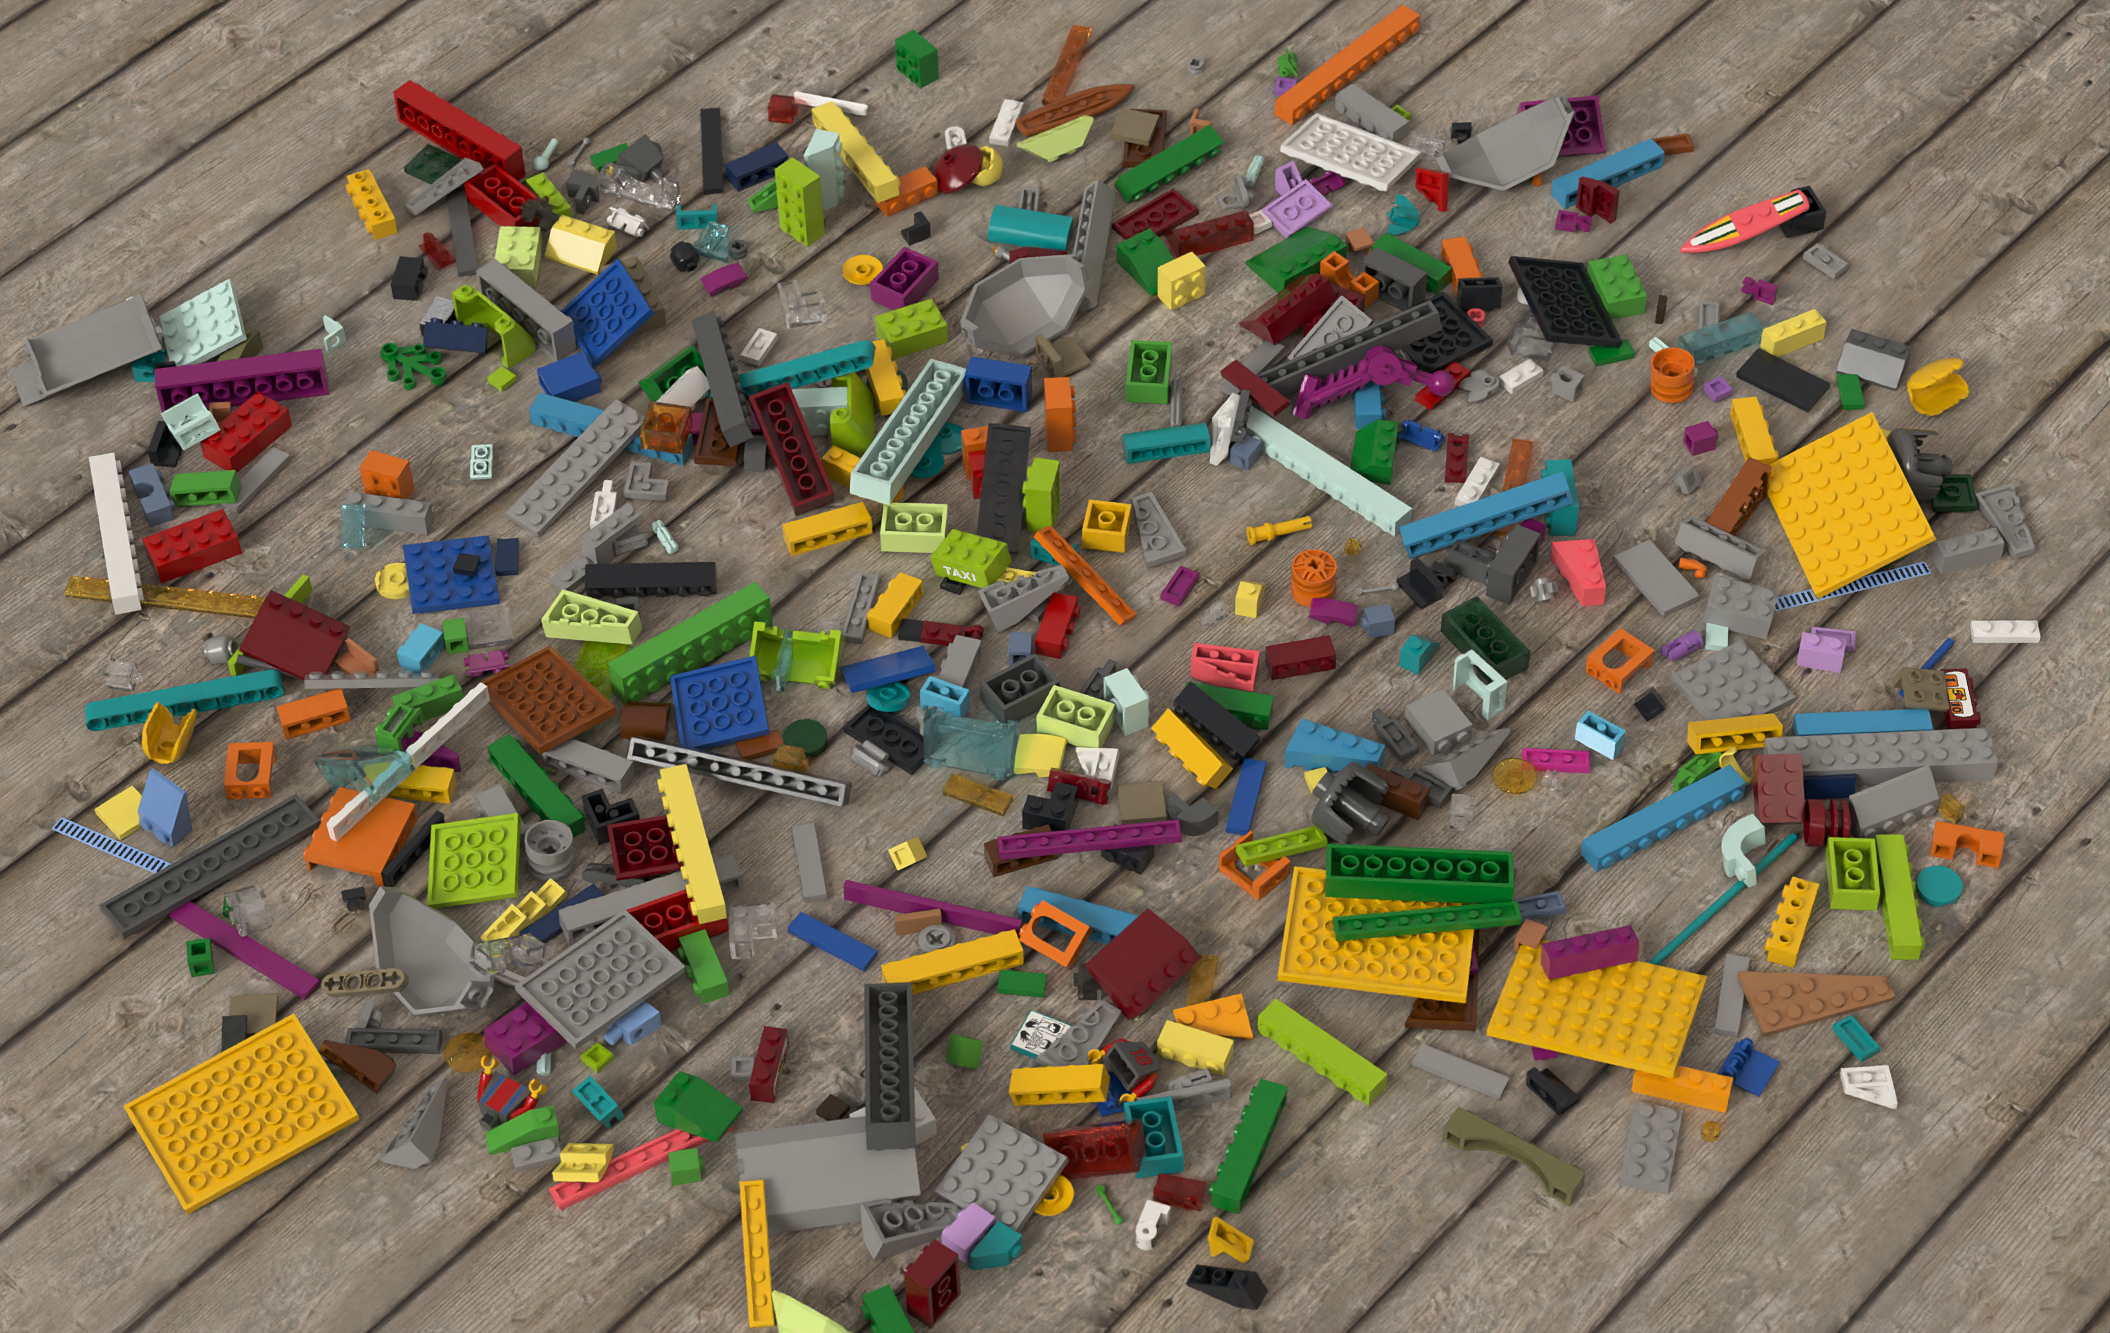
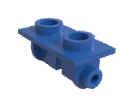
(1424, 437)

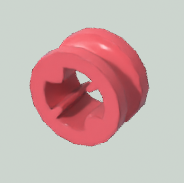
(1477, 313)

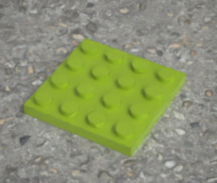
(474, 861)

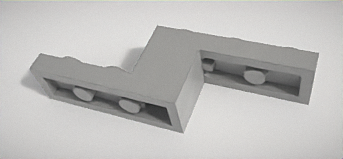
(597, 546)

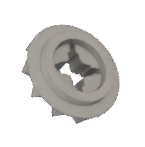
(935, 932)

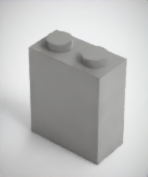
(1438, 722)

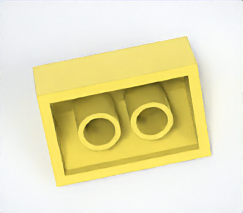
(580, 244)

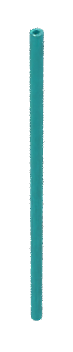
(1721, 901)

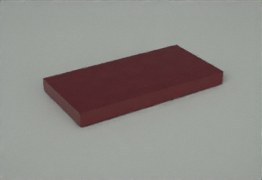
(1159, 215)

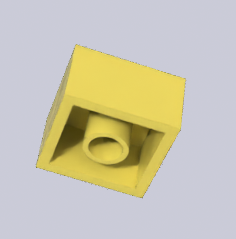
(1181, 281)

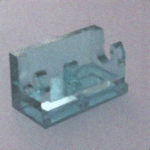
(352, 525)

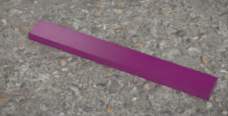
(1089, 839)
(909, 903)
(246, 949)

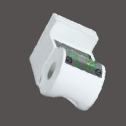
(1148, 1225)

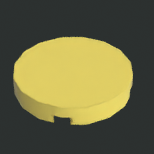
(390, 583)

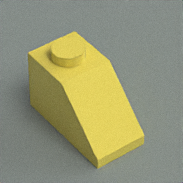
(1249, 598)

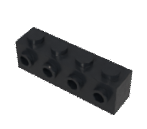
(1215, 721)

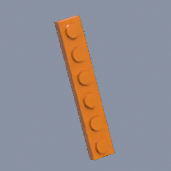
(1085, 575)

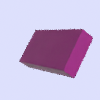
(1180, 586)

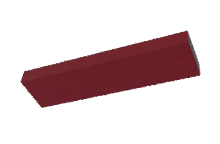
(1259, 390)

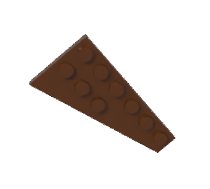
(1447, 1014)

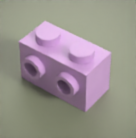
(1821, 652)
(968, 1230)

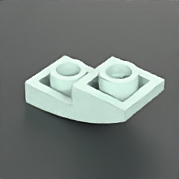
(481, 462)

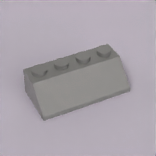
(1893, 803)

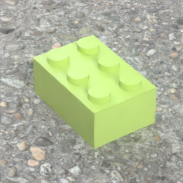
(520, 251)
(913, 527)
(1077, 717)

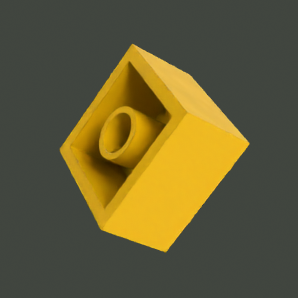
(1106, 526)

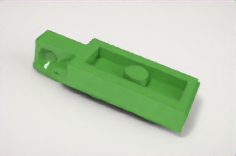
(1696, 769)

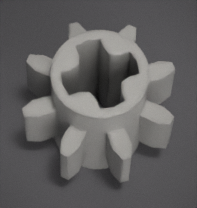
(1543, 588)

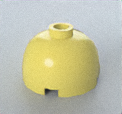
(991, 168)

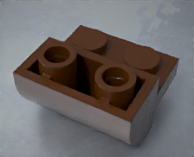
(645, 720)

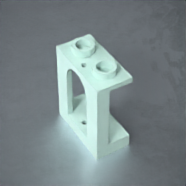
(194, 431)
(1492, 694)

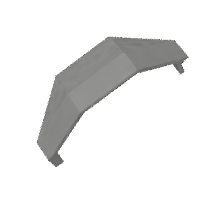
(1511, 148)
(1023, 302)
(430, 951)

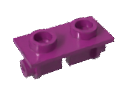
(1330, 179)
(495, 662)

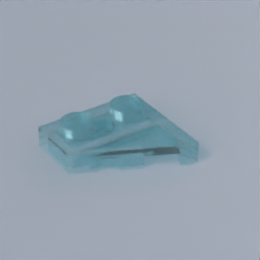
(713, 242)
(784, 661)

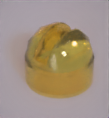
(1352, 546)
(1705, 1131)

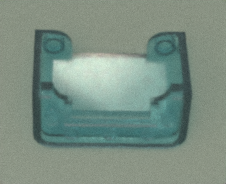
(969, 743)
(367, 766)

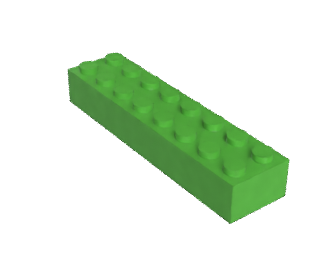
(689, 644)

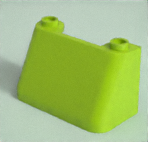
(476, 308)
(853, 426)
(814, 654)

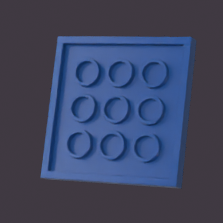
(607, 312)
(436, 586)
(720, 704)

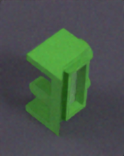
(398, 724)

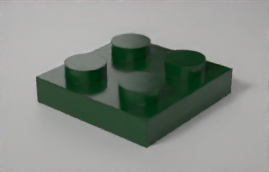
(1955, 495)

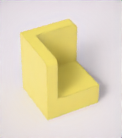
(907, 853)

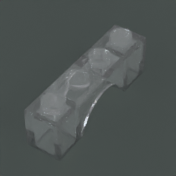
(619, 183)

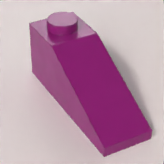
(440, 758)

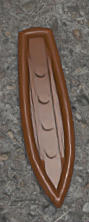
(1085, 102)

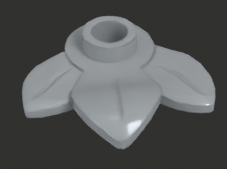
(1480, 385)

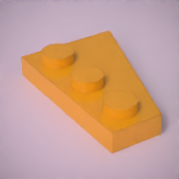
(1220, 1017)

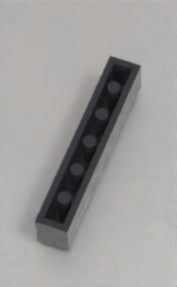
(651, 579)

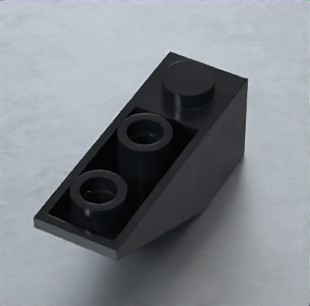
(1232, 1286)

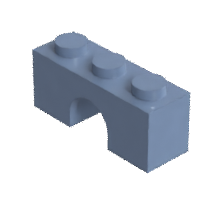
(155, 505)

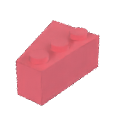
(1582, 569)
(1225, 666)

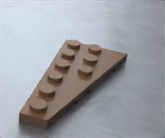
(1801, 999)

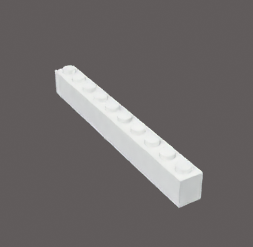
(115, 533)

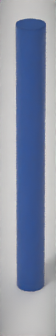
(1938, 654)

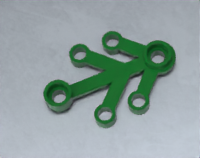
(392, 353)

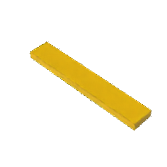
(756, 1254)

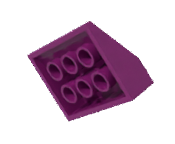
(1585, 129)

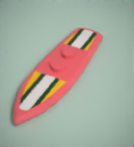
(1747, 223)

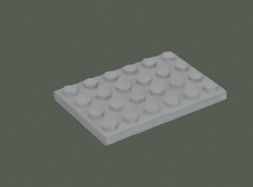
(600, 978)

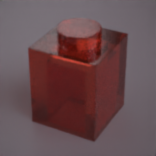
(782, 109)

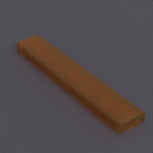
(1067, 64)
(1516, 473)

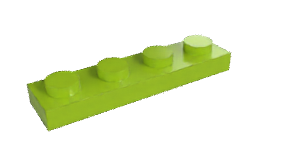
(1281, 845)

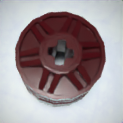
(1825, 823)

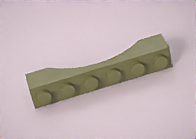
(1471, 1132)

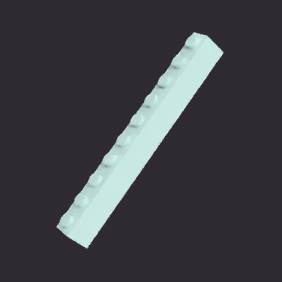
(1328, 473)

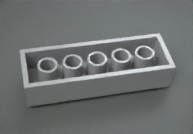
(529, 309)

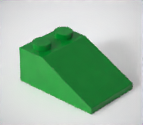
(1141, 258)
(696, 1107)

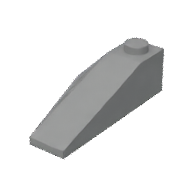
(1014, 600)
(1466, 761)
(421, 1131)
(901, 1226)

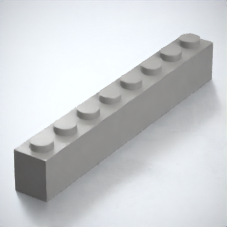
(1093, 237)
(587, 916)

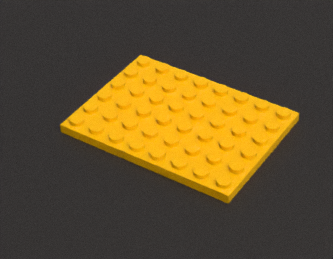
(1846, 505)
(1401, 965)
(1614, 1015)
(240, 1113)

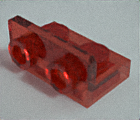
(1179, 1192)

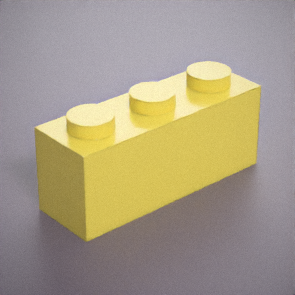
(1793, 333)
(1195, 1047)

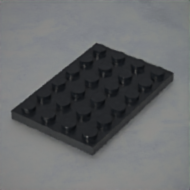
(1564, 302)

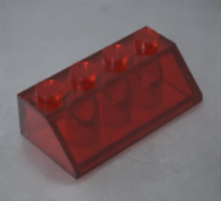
(1211, 234)
(1099, 1148)

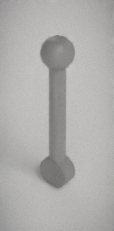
(571, 163)
(1359, 591)

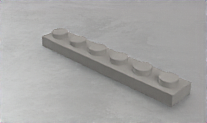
(361, 679)

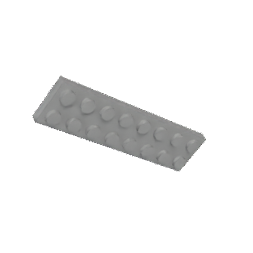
(576, 468)

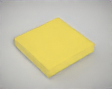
(121, 812)

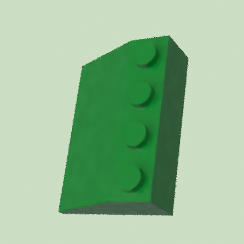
(1295, 257)

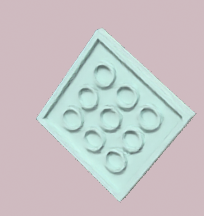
(203, 326)

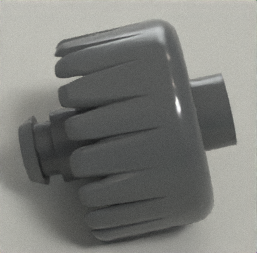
(1919, 469)
(1347, 799)

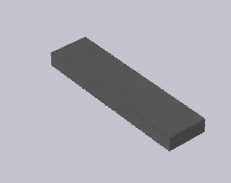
(396, 1040)

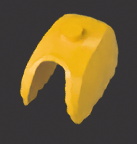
(1937, 386)
(163, 738)

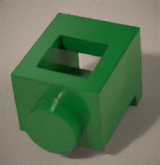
(200, 957)

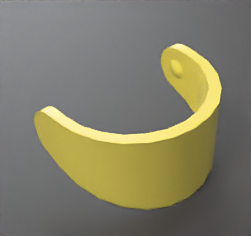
(1727, 758)

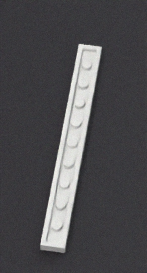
(419, 751)

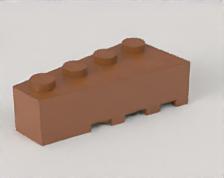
(1742, 497)

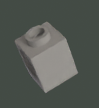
(1567, 383)

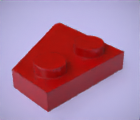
(1434, 186)

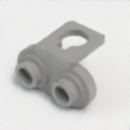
(1242, 195)

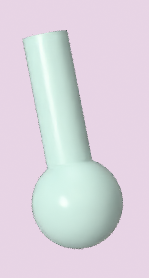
(541, 162)

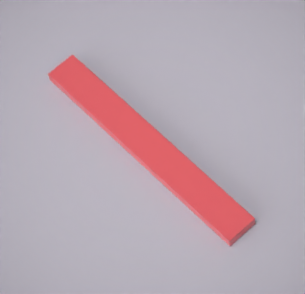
(627, 1166)

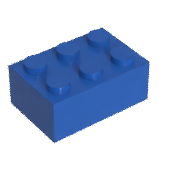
(998, 384)

